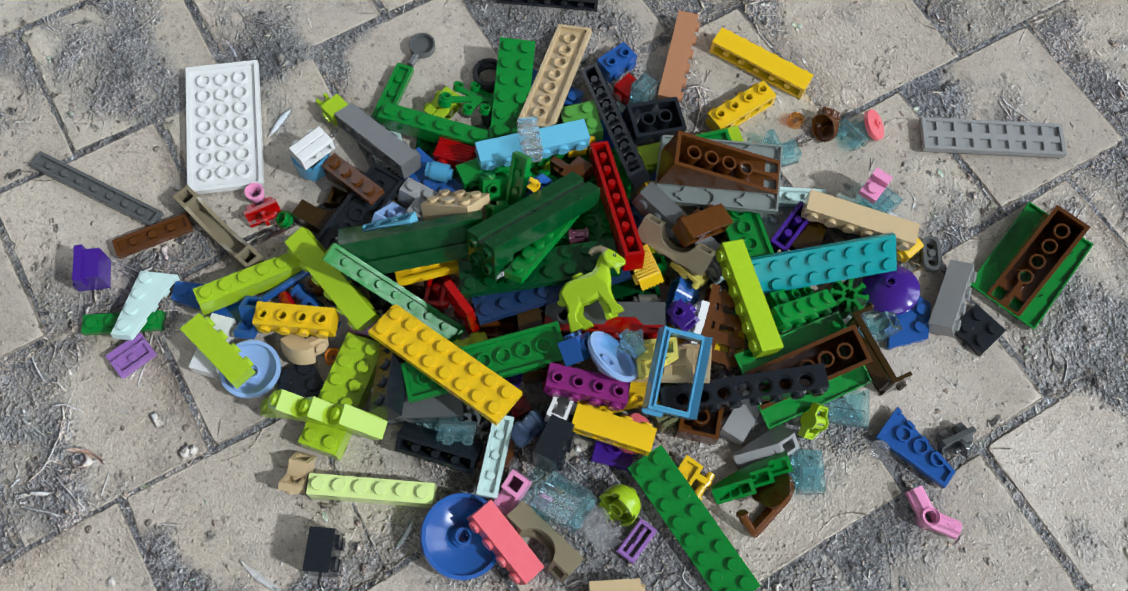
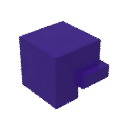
(90, 269)

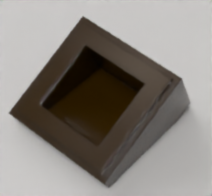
(334, 197)

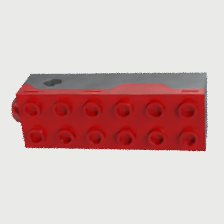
(636, 316)

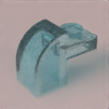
(791, 151)
(882, 325)

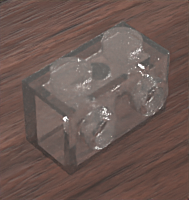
(600, 531)

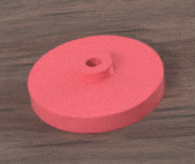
(874, 125)

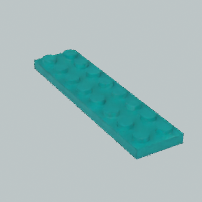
(826, 263)

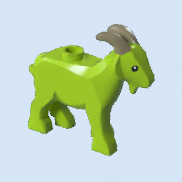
(592, 287)

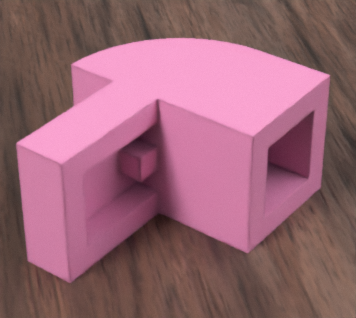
(875, 185)
(512, 491)

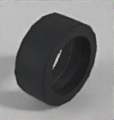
(480, 66)

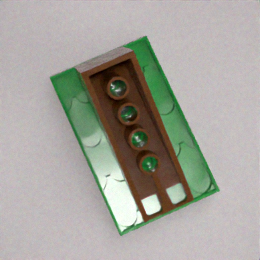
(1033, 262)
(826, 339)

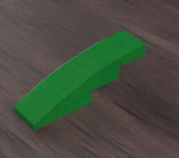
(747, 479)

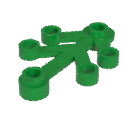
(446, 99)

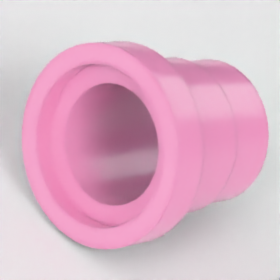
(253, 189)

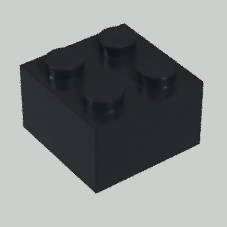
(323, 552)

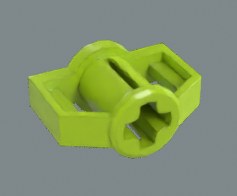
(810, 420)

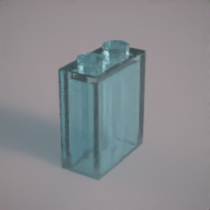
(564, 502)

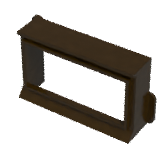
(879, 369)

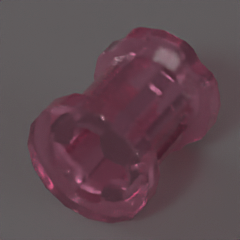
(578, 235)

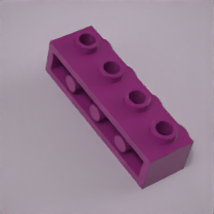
(586, 386)

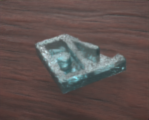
(850, 410)

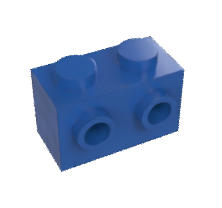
(617, 62)
(574, 348)

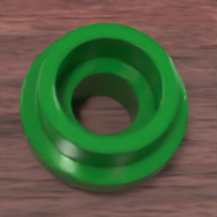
(284, 219)

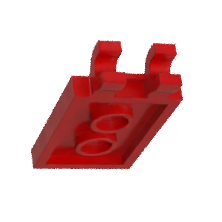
(462, 308)

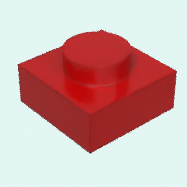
(520, 408)

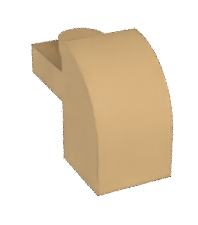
(302, 350)
(297, 473)

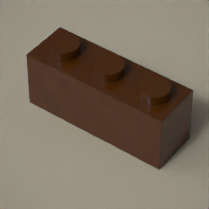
(701, 224)

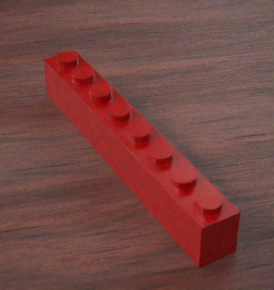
(616, 206)

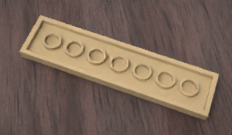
(556, 74)

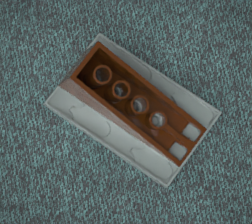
(720, 171)

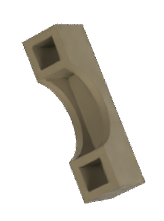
(695, 258)
(562, 556)

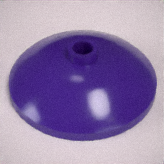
(892, 297)

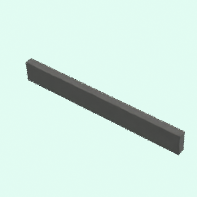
(96, 189)

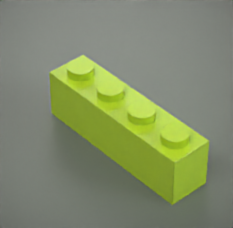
(218, 350)

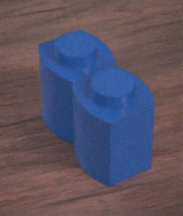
(682, 289)

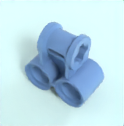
(528, 428)

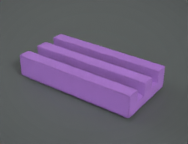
(626, 555)

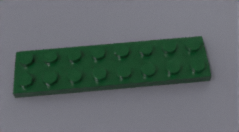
(554, 269)

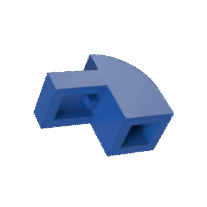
(245, 328)

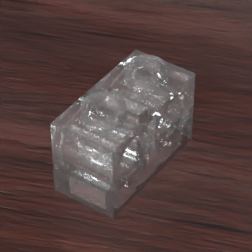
(530, 138)

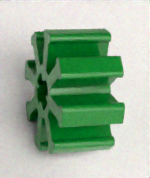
(855, 300)

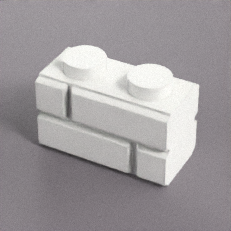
(311, 147)

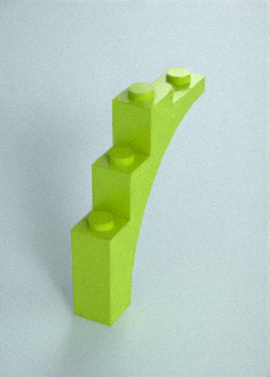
(318, 411)

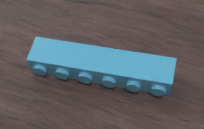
(555, 140)

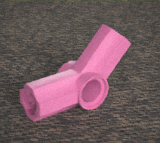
(939, 522)

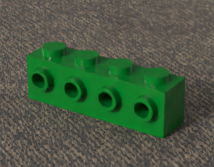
(497, 184)
(803, 310)

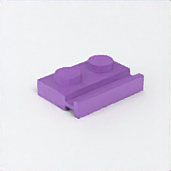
(131, 355)

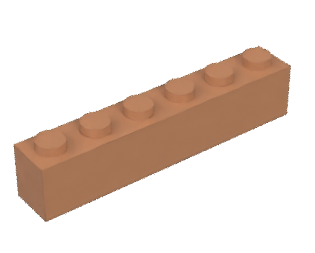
(678, 56)

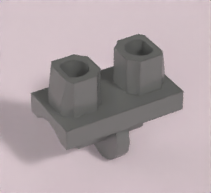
(958, 443)

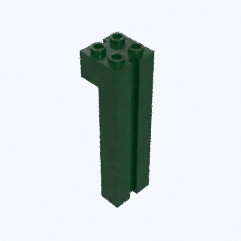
(521, 224)
(410, 244)

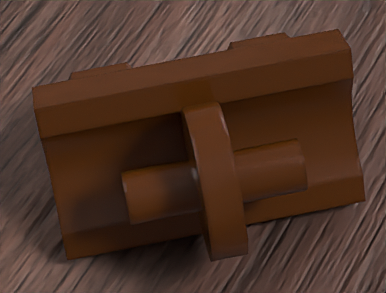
(499, 328)

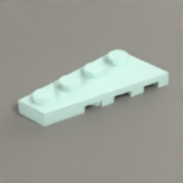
(142, 300)

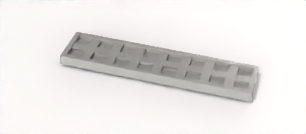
(992, 137)

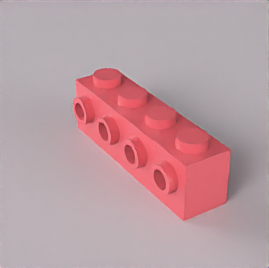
(505, 543)

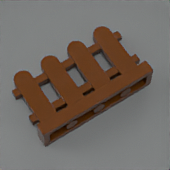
(719, 318)

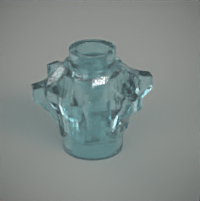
(632, 343)

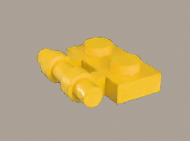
(691, 471)

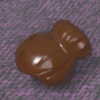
(826, 124)

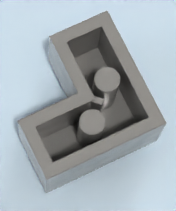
(413, 194)

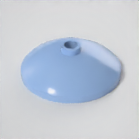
(608, 359)
(266, 364)

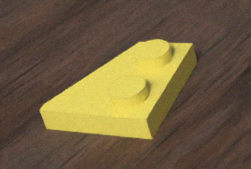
(698, 280)
(644, 361)

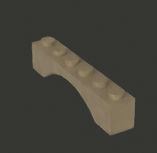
(221, 233)

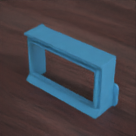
(649, 404)

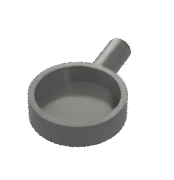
(421, 46)

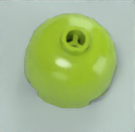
(621, 503)

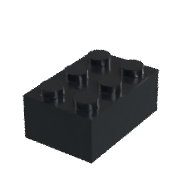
(654, 118)
(554, 444)

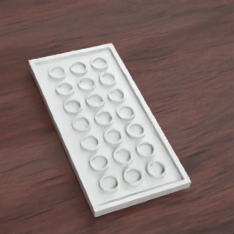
(224, 127)

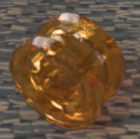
(798, 124)

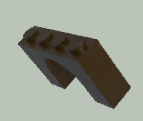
(312, 216)

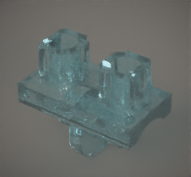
(859, 138)
(456, 431)

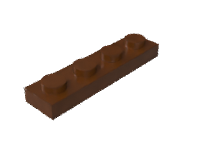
(352, 179)
(152, 235)

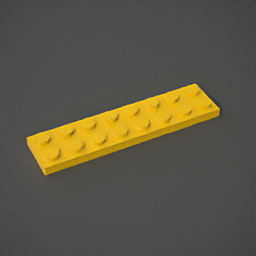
(445, 364)

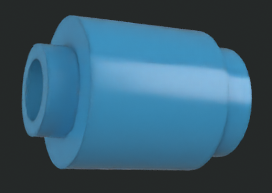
(439, 171)

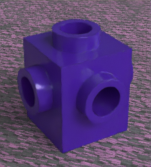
(682, 315)

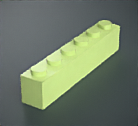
(371, 490)

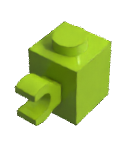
(330, 107)

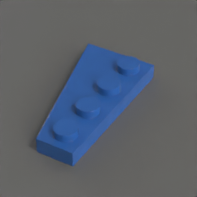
(915, 449)

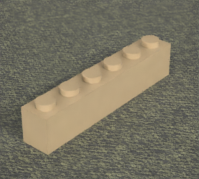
(858, 219)

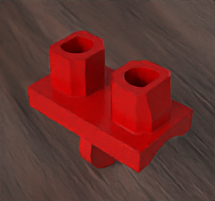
(262, 213)

